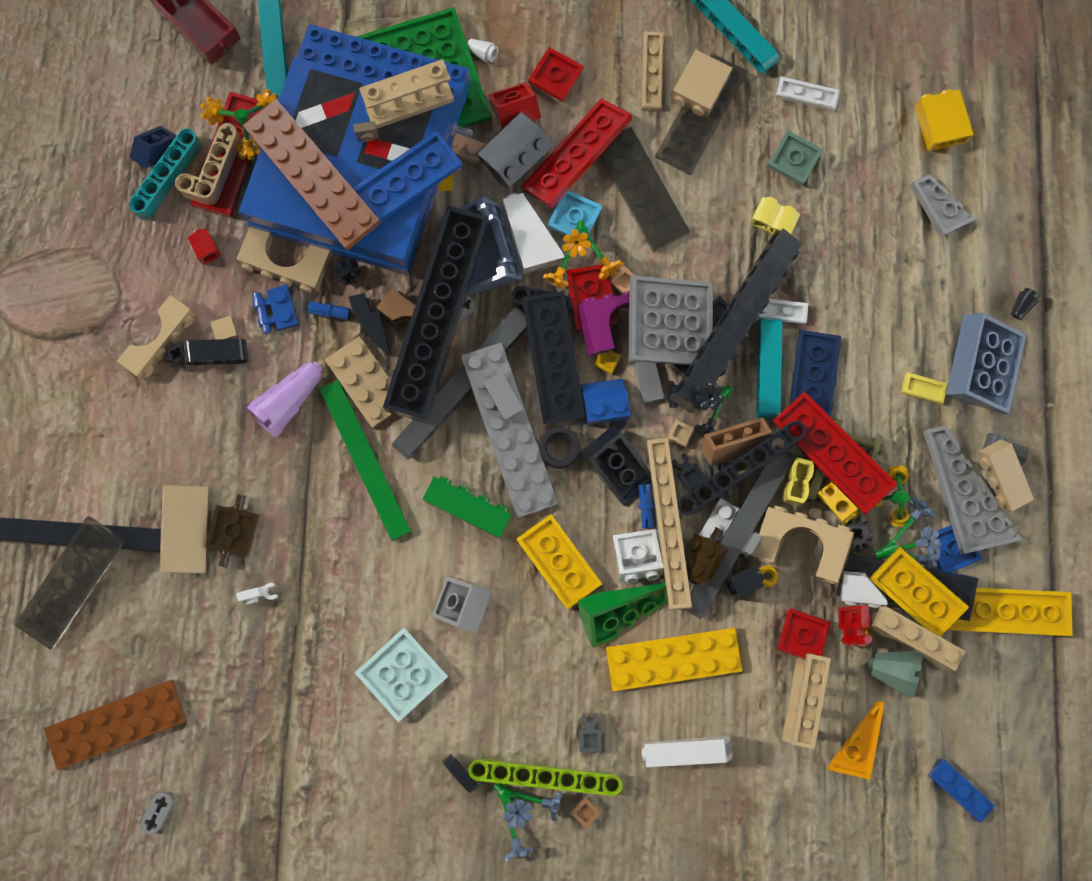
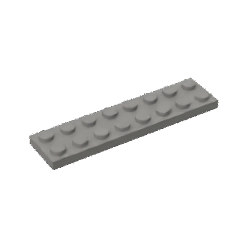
(510, 438)

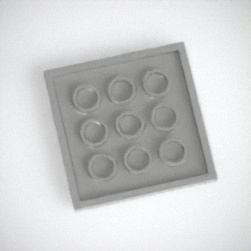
(668, 319)

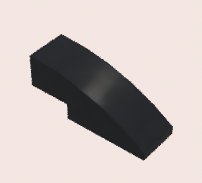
(370, 321)

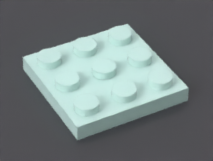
(401, 674)

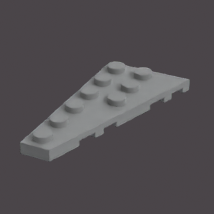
(969, 503)

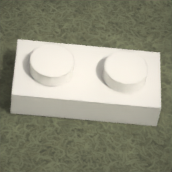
(720, 517)

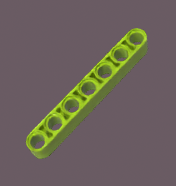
(555, 782)

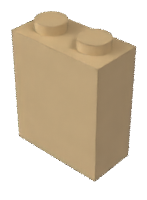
(701, 83)

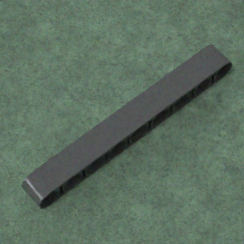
(457, 388)
(741, 528)

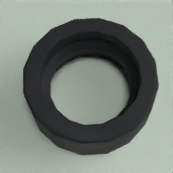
(559, 431)

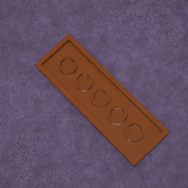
(115, 724)

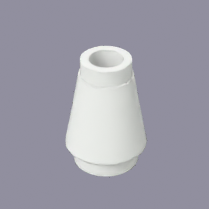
(484, 50)

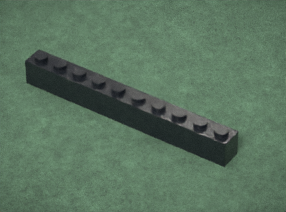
(737, 319)

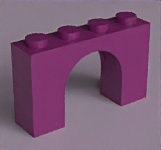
(595, 321)

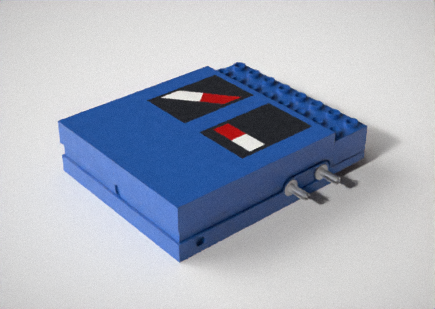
(325, 103)

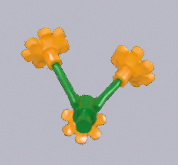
(214, 113)
(577, 243)

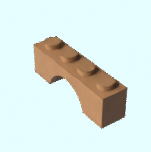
(398, 309)

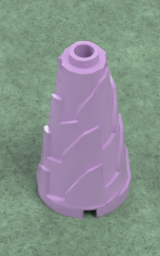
(283, 400)

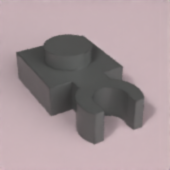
(590, 738)

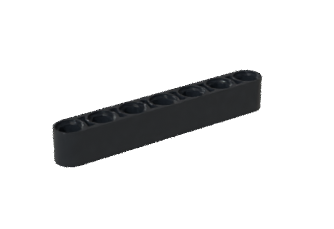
(748, 459)

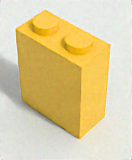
(943, 119)

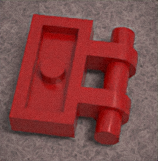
(853, 622)

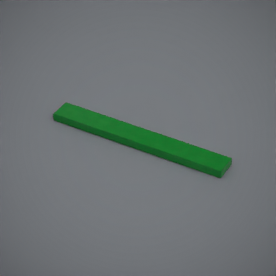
(365, 460)

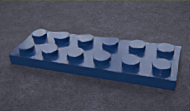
(408, 176)

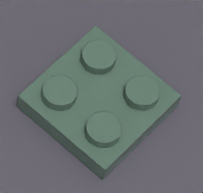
(794, 158)

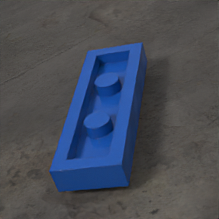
(961, 790)

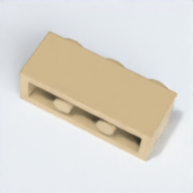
(1005, 475)

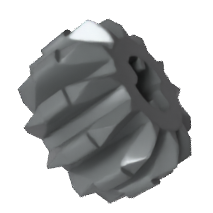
(862, 534)

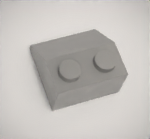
(461, 604)

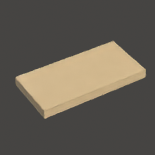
(183, 529)

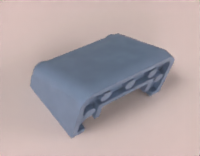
(498, 259)

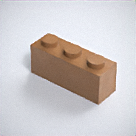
(734, 441)

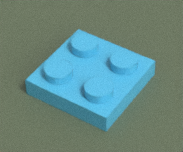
(572, 209)

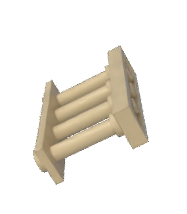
(407, 94)
(806, 701)

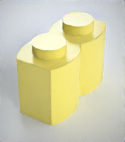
(773, 217)
(797, 487)

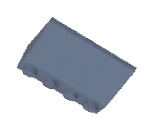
(986, 363)

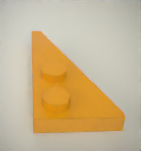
(859, 750)

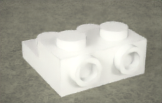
(638, 556)

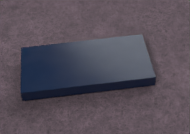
(815, 368)

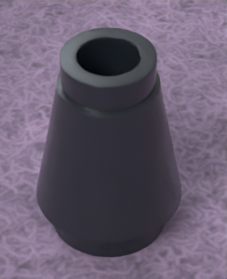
(1025, 302)

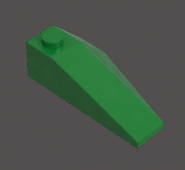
(611, 611)

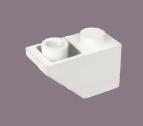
(858, 588)

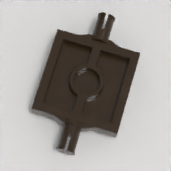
(232, 530)
(703, 558)

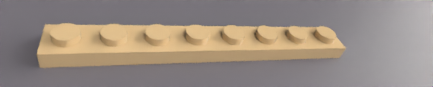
(668, 524)

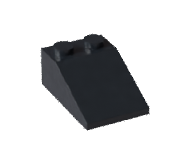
(617, 464)

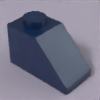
(150, 146)

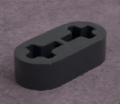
(460, 773)

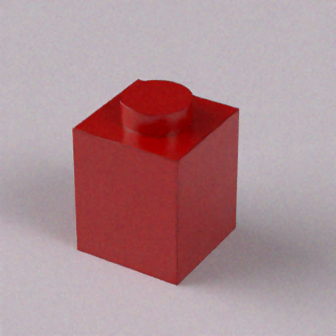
(204, 246)

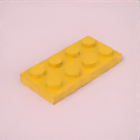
(559, 561)
(918, 592)

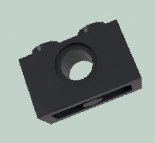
(744, 582)

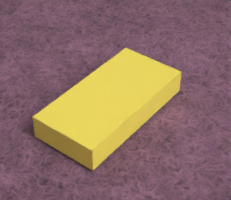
(924, 388)

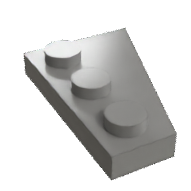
(939, 206)

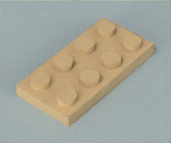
(362, 379)

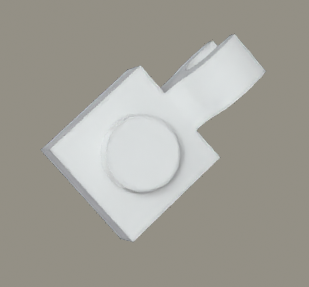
(251, 596)

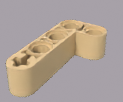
(212, 163)

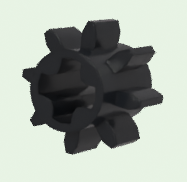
(347, 272)
(172, 353)

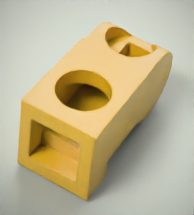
(838, 503)

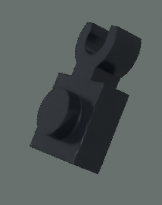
(691, 475)

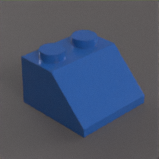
(605, 402)

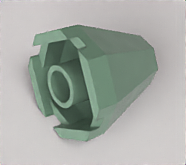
(897, 670)

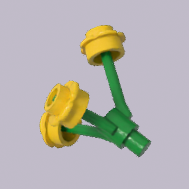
(898, 515)

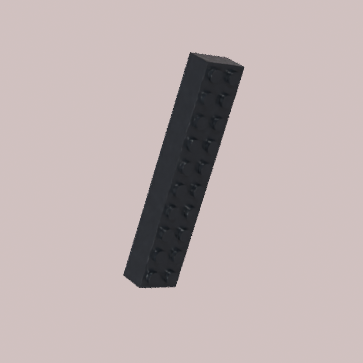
(436, 314)

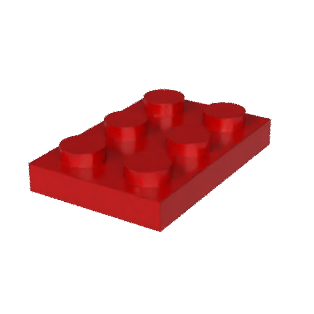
(584, 284)

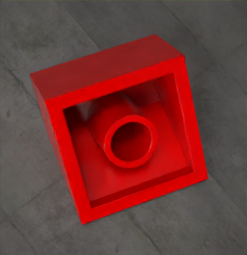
(512, 100)

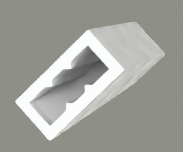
(532, 240)
(688, 751)

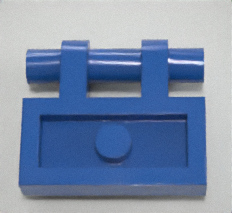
(282, 308)

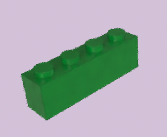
(466, 507)

